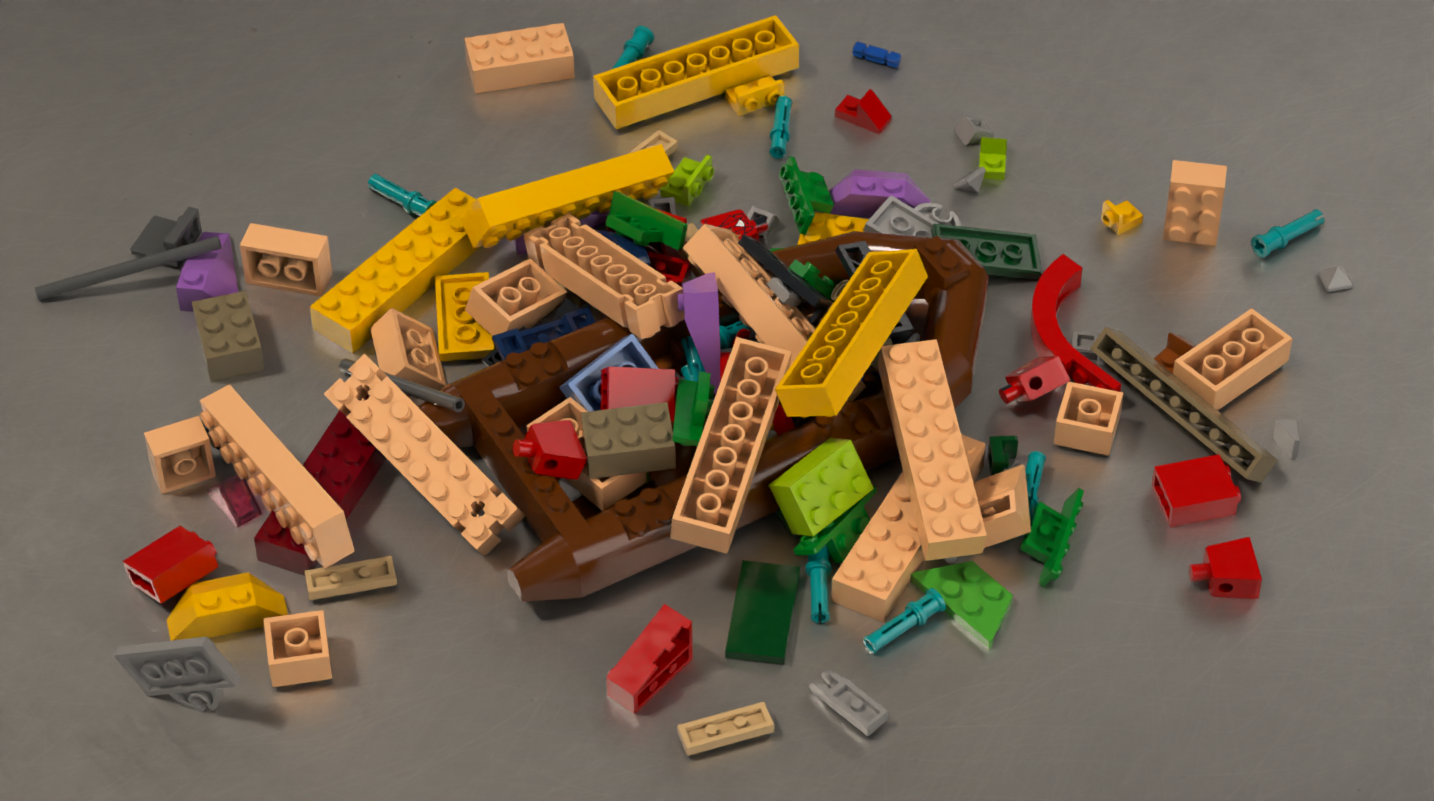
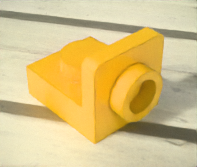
(1120, 217)

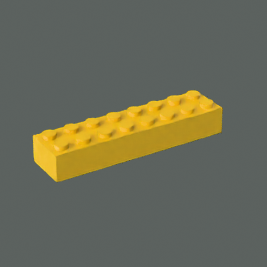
(695, 71)
(573, 192)
(395, 273)
(851, 334)

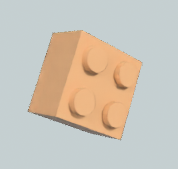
(1088, 418)
(180, 454)
(297, 648)

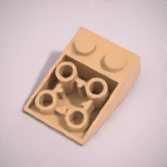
(1004, 505)

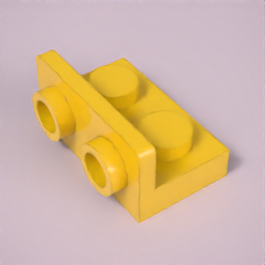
(755, 95)

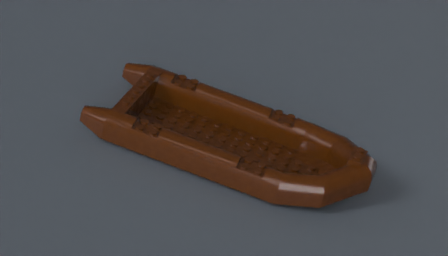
(596, 548)

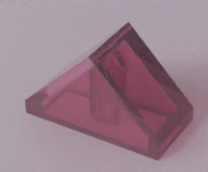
(235, 500)

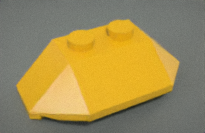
(224, 607)

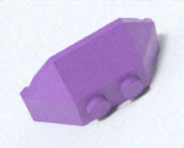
(865, 191)

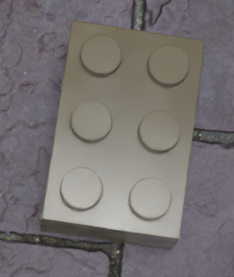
(228, 336)
(628, 440)

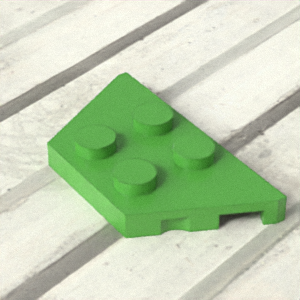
(969, 597)

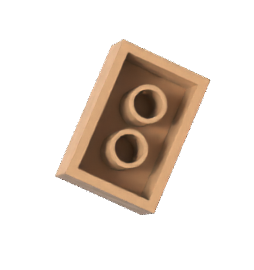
(1194, 202)
(286, 259)
(515, 298)

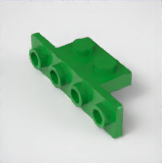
(805, 193)
(644, 223)
(692, 405)
(839, 534)
(1051, 534)

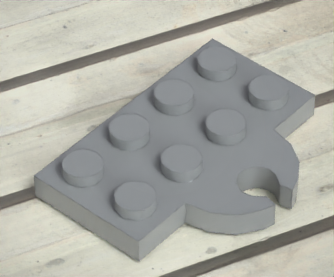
(901, 219)
(184, 668)

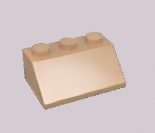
(407, 349)

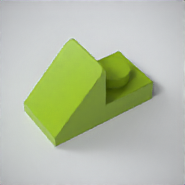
(993, 157)

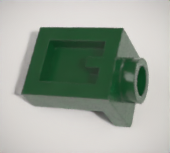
(1000, 451)

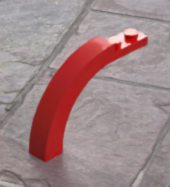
(1053, 288)

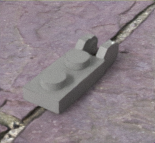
(850, 702)

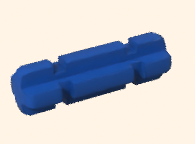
(877, 54)

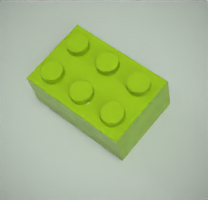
(821, 486)

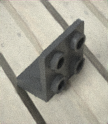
(167, 234)

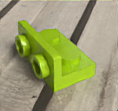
(688, 180)

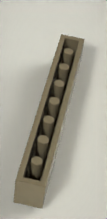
(1184, 405)

